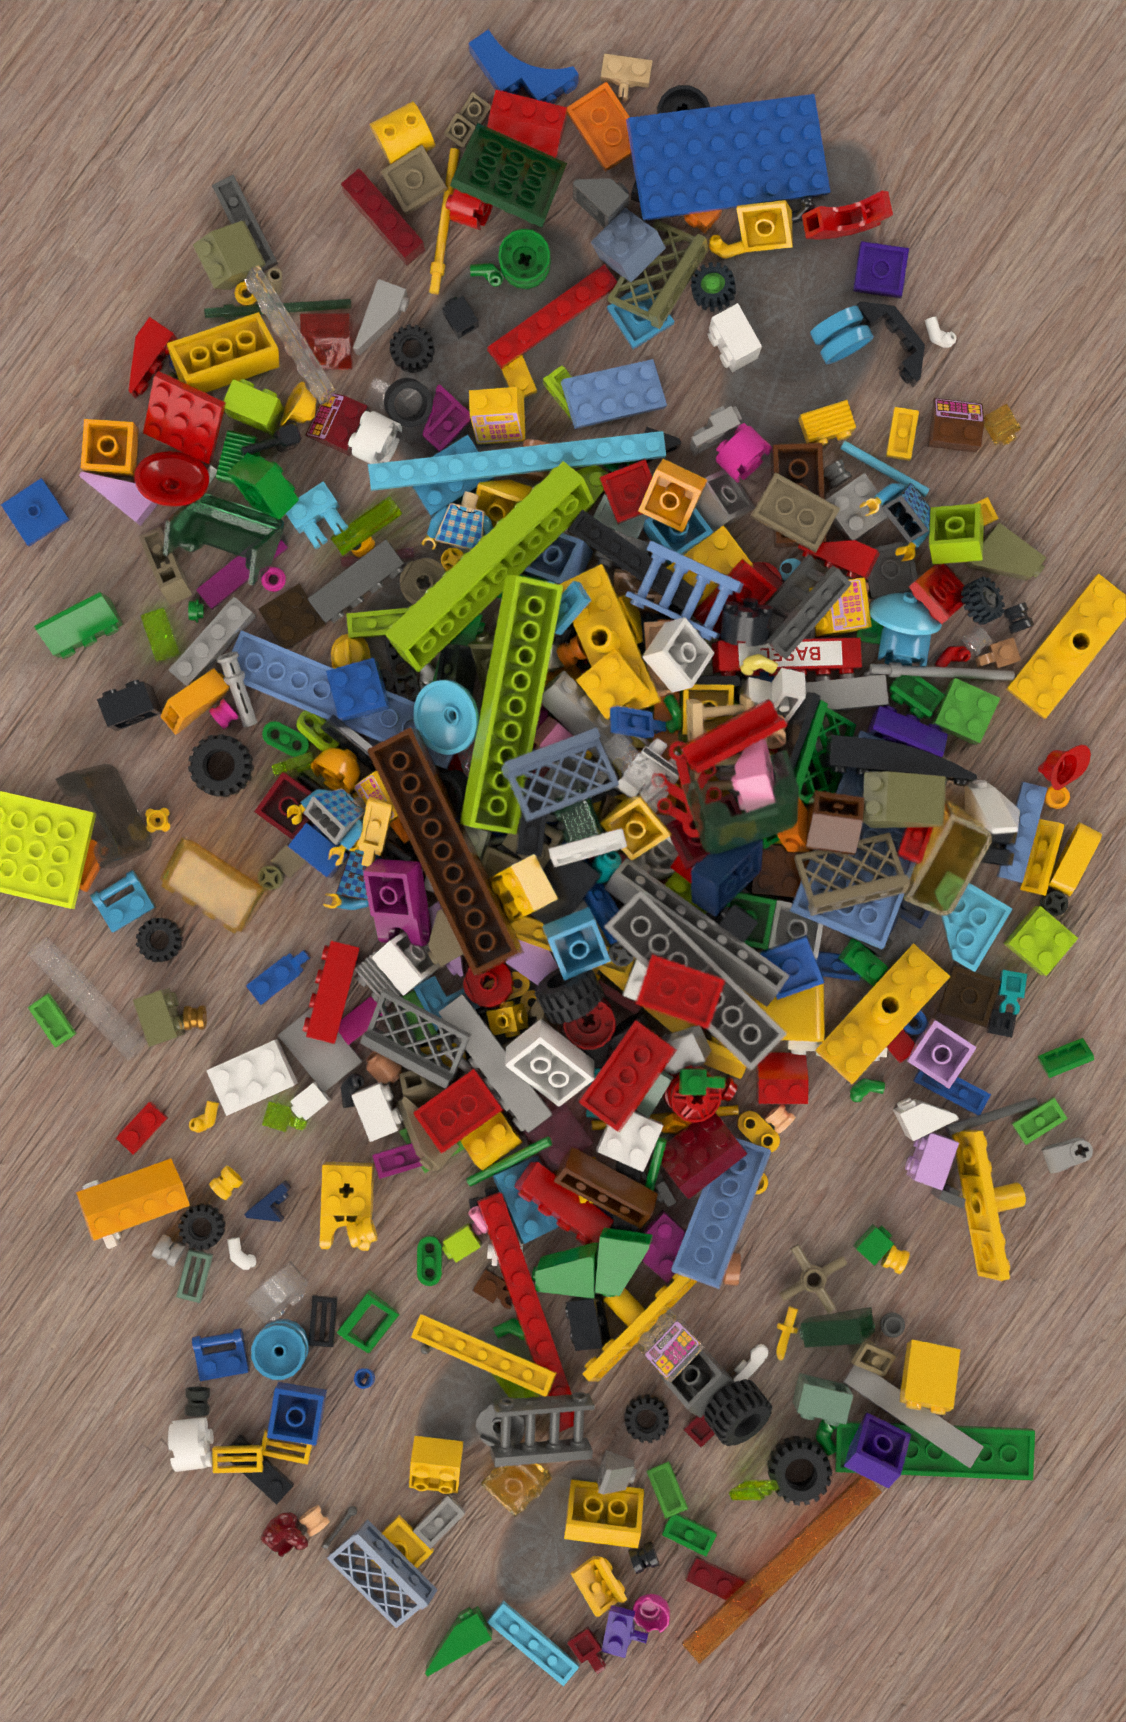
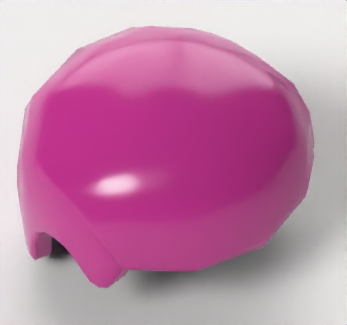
(651, 1612)

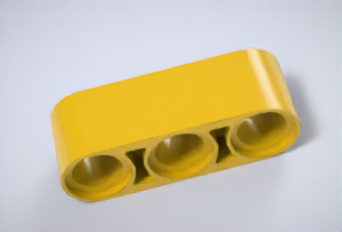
(1074, 859)

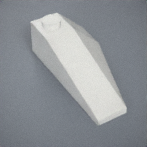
(991, 808)

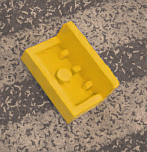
(723, 1060)
(598, 1584)

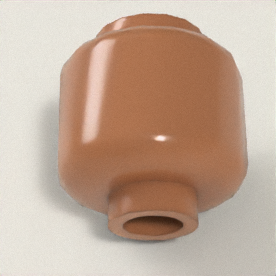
(383, 1068)

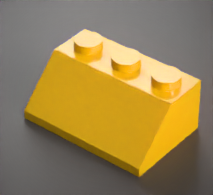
(604, 1517)

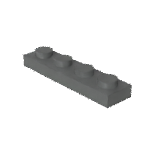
(238, 210)

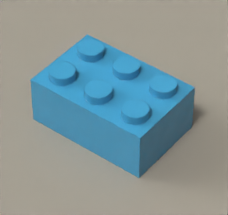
(440, 495)

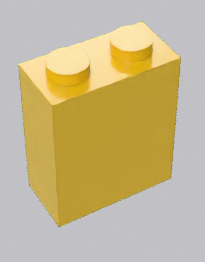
(929, 1376)

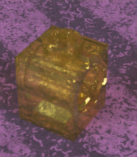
(1001, 425)

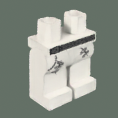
(653, 756)

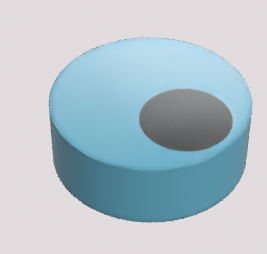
(788, 567)

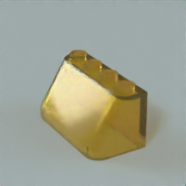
(948, 862)
(213, 885)

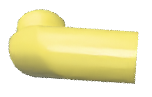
(756, 662)

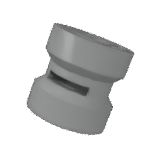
(168, 1250)

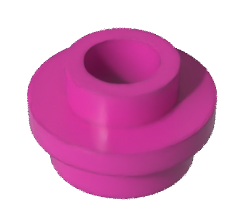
(273, 571)

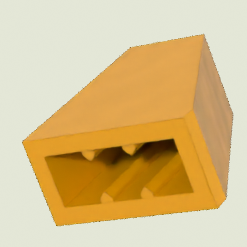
(194, 700)

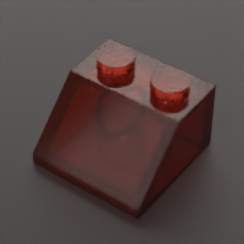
(329, 338)

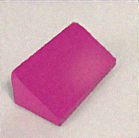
(357, 1021)

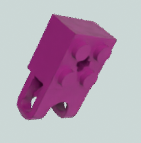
(398, 900)

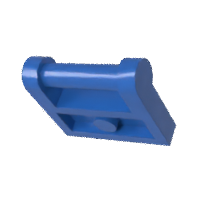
(223, 1362)

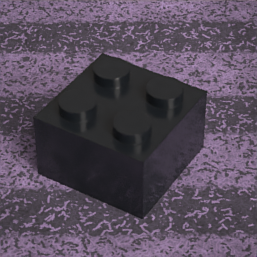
(129, 705)

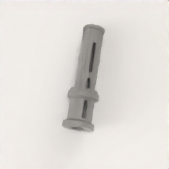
(237, 676)

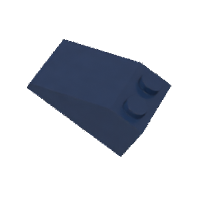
(725, 875)

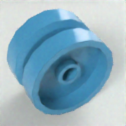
(841, 334)
(280, 1364)

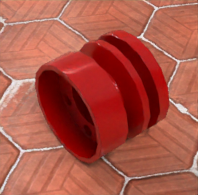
(592, 1033)
(690, 1108)

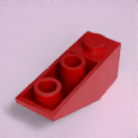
(148, 354)
(847, 555)

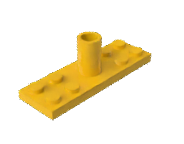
(605, 617)
(1057, 661)
(868, 1027)
(984, 1203)
(638, 1322)

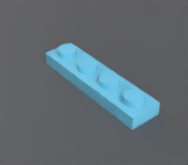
(533, 1643)

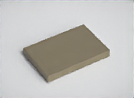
(795, 512)

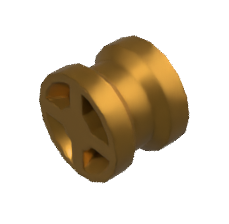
(195, 1017)

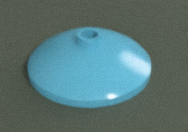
(903, 614)
(436, 718)

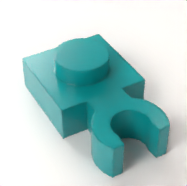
(1012, 987)

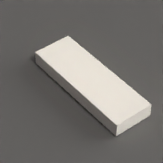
(587, 847)

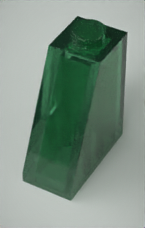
(838, 1328)

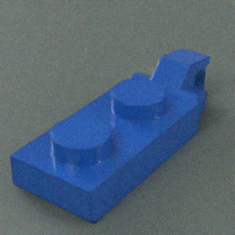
(634, 722)
(277, 976)

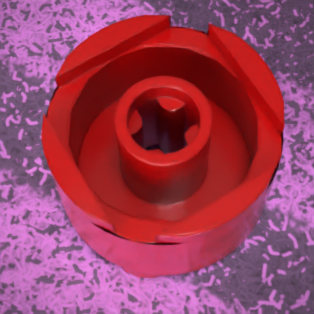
(468, 210)

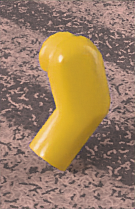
(724, 250)
(205, 1120)

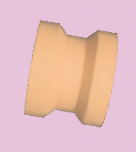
(780, 1118)
(314, 1520)

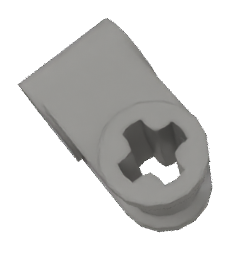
(1062, 1155)

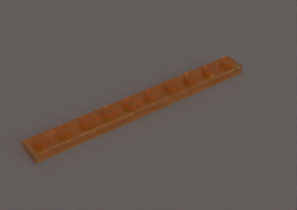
(781, 1568)

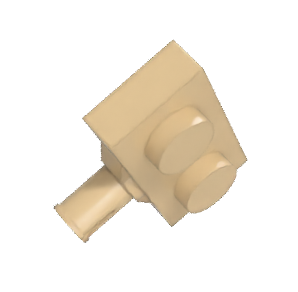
(626, 73)

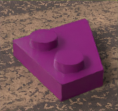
(446, 420)

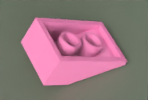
(754, 777)

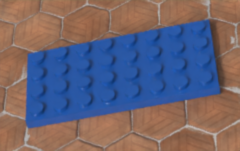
(728, 156)

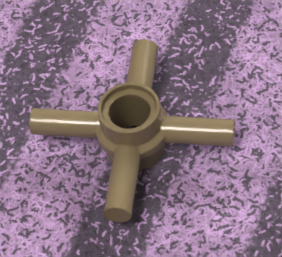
(818, 1287)

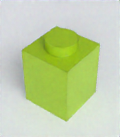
(461, 1243)

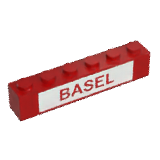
(809, 655)

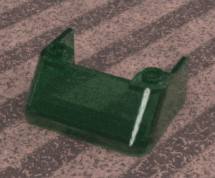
(227, 528)
(722, 832)

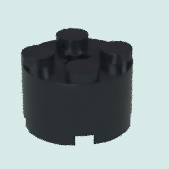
(746, 622)

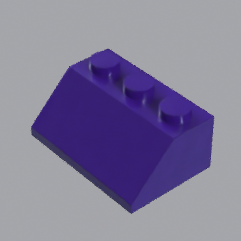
(907, 731)

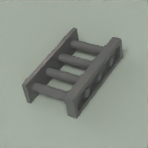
(810, 609)
(544, 1451)

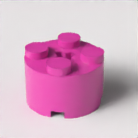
(742, 452)

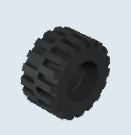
(200, 760)
(568, 998)
(738, 1412)
(807, 1489)

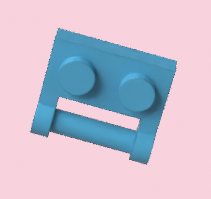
(127, 908)

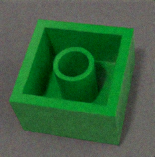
(264, 485)
(762, 909)

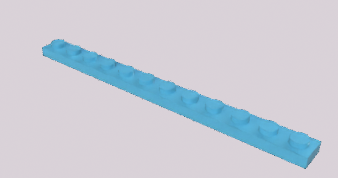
(516, 460)

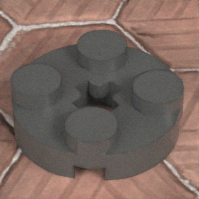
(491, 1433)

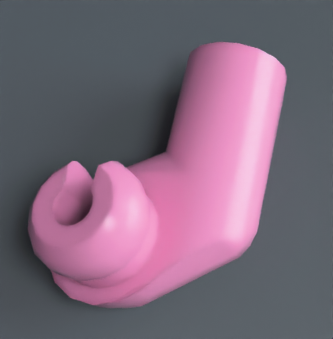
(479, 1225)

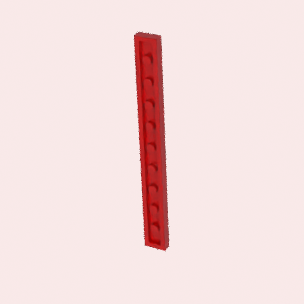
(524, 1295)

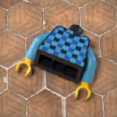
(907, 512)

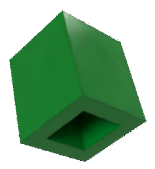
(874, 1243)

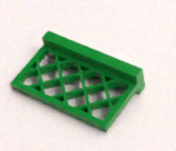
(809, 751)

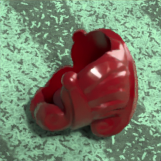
(283, 1534)

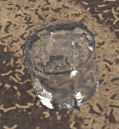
(976, 640)

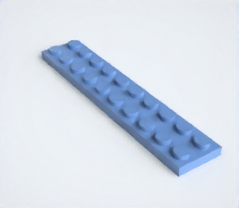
(306, 686)

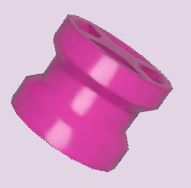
(224, 713)

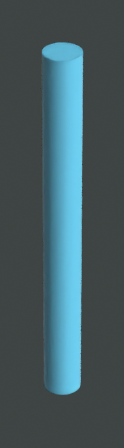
(883, 467)

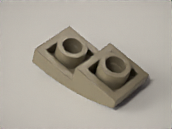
(463, 123)

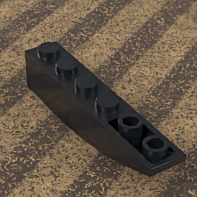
(875, 755)

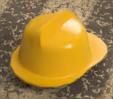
(300, 405)
(349, 651)

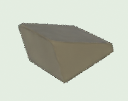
(288, 861)

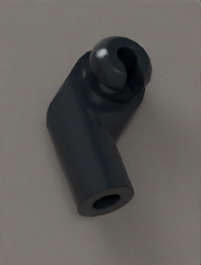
(807, 205)
(349, 1087)

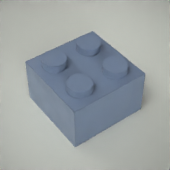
(628, 244)

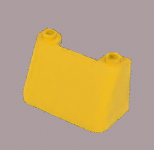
(798, 1014)

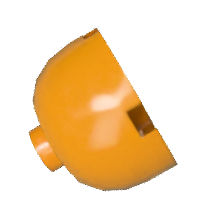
(337, 768)

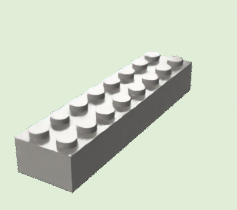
(737, 1018)

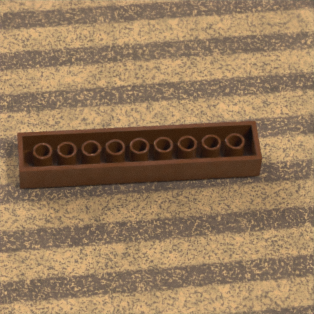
(445, 851)

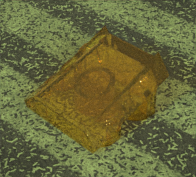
(516, 1485)

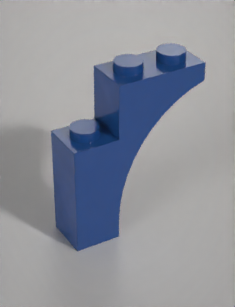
(511, 74)

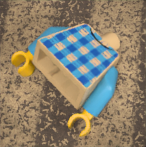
(459, 524)

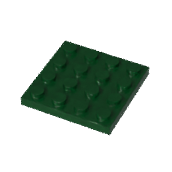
(508, 175)

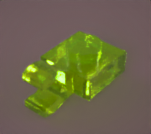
(280, 1117)

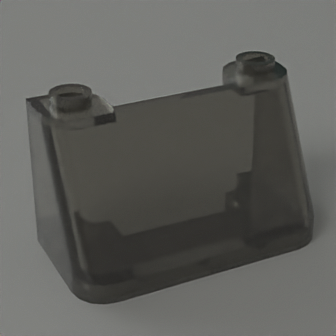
(115, 810)

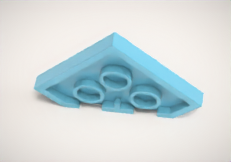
(974, 926)

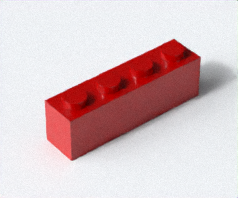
(332, 992)
(564, 1205)

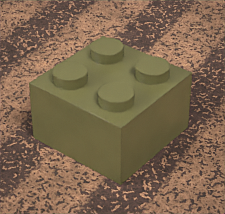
(159, 1016)

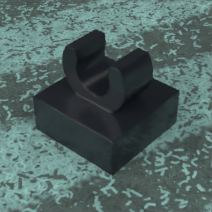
(1001, 1023)

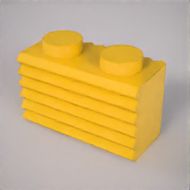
(827, 423)

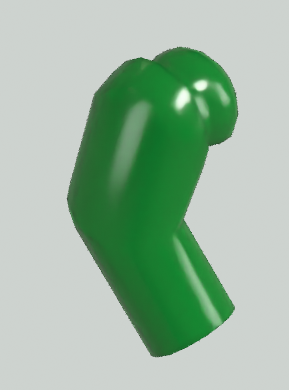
(510, 1326)

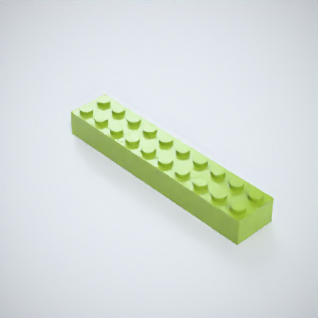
(483, 570)
(511, 700)

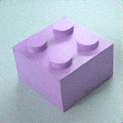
(931, 1159)

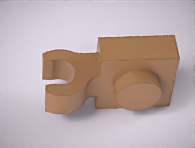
(1001, 654)

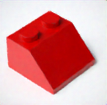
(782, 1079)

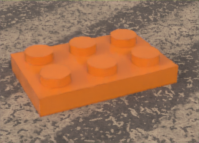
(602, 125)

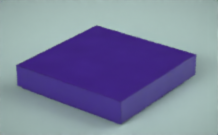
(881, 269)

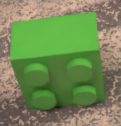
(965, 711)

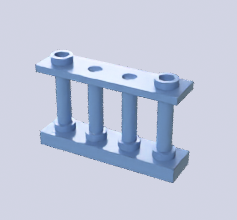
(704, 577)

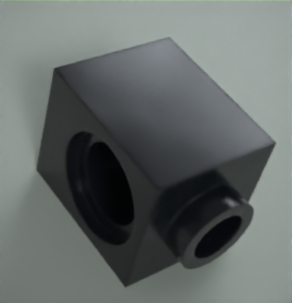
(460, 316)
(738, 922)

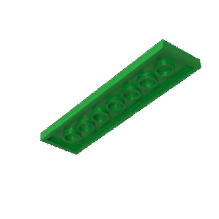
(1005, 1453)

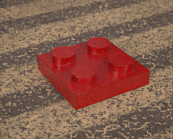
(626, 490)

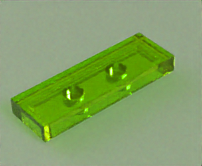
(366, 525)

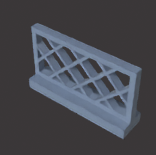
(553, 753)
(392, 1565)

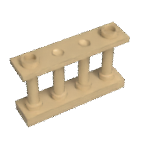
(695, 715)

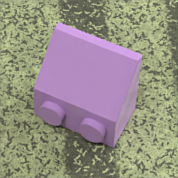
(940, 1053)

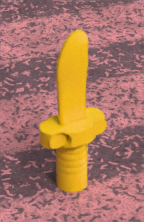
(787, 1328)

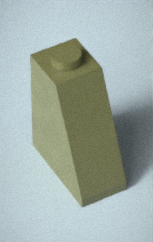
(1008, 556)

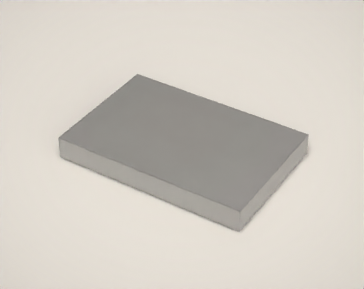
(322, 1060)

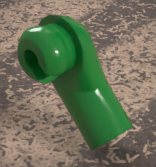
(488, 271)
(676, 712)
(865, 1086)
(823, 1436)

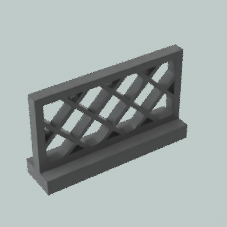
(411, 1057)

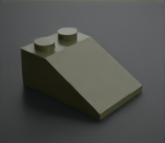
(903, 800)

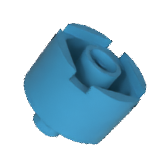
(903, 648)

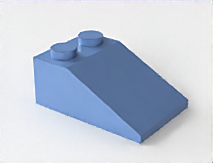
(561, 560)

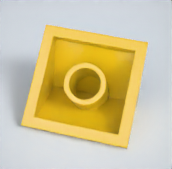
(765, 226)
(639, 825)

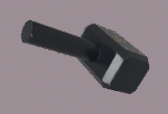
(284, 439)

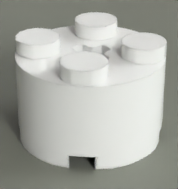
(375, 438)
(190, 1444)

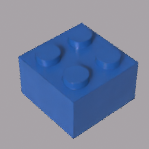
(358, 689)
(315, 849)
(297, 1413)

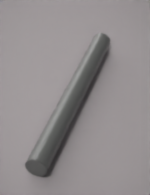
(991, 1116)

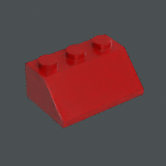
(528, 121)

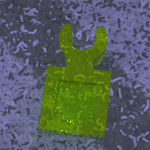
(301, 763)

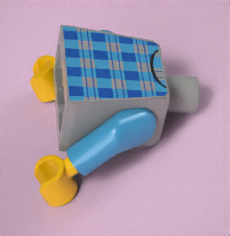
(335, 815)

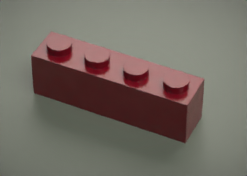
(383, 217)

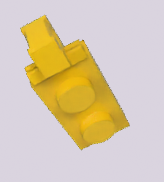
(375, 829)

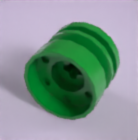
(531, 246)

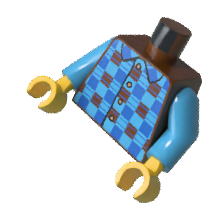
(352, 884)

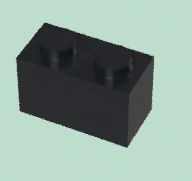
(587, 1322)

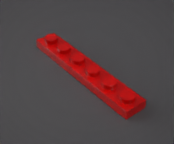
(552, 317)

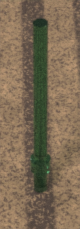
(229, 311)

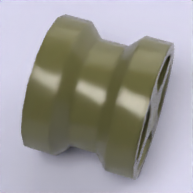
(267, 877)

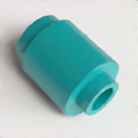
(606, 865)

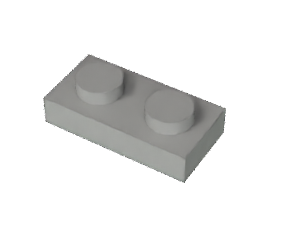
(439, 1521)

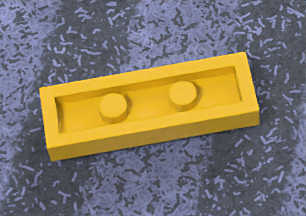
(1042, 857)

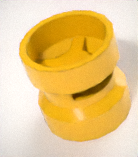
(226, 1182)
(364, 1231)

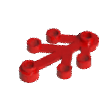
(679, 793)

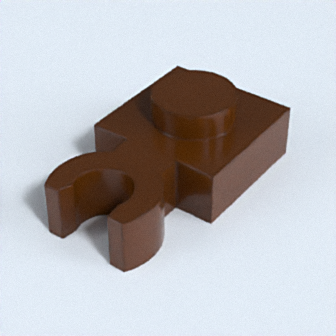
(491, 1287)

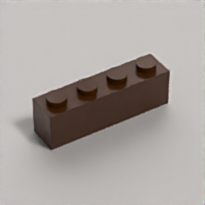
(606, 1187)

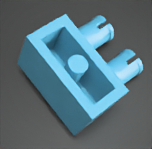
(313, 507)

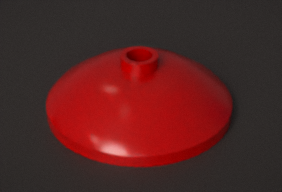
(171, 478)

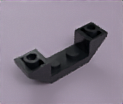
(909, 340)

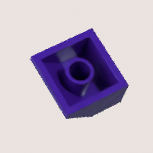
(878, 1451)

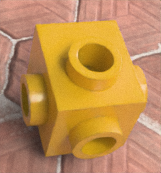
(508, 1019)

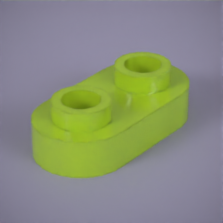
(315, 733)

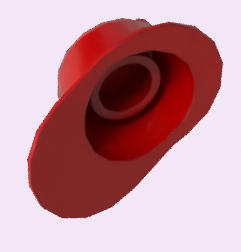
(1065, 766)

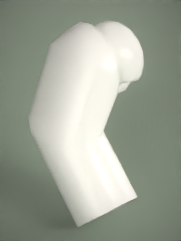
(937, 336)

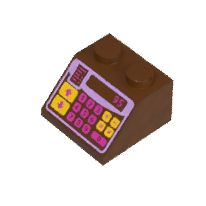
(956, 425)

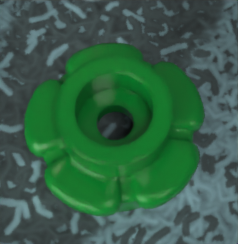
(195, 610)

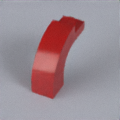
(847, 220)

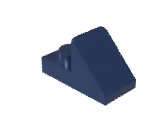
(266, 1209)

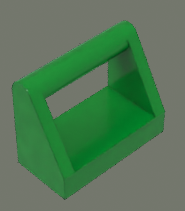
(345, 1329)

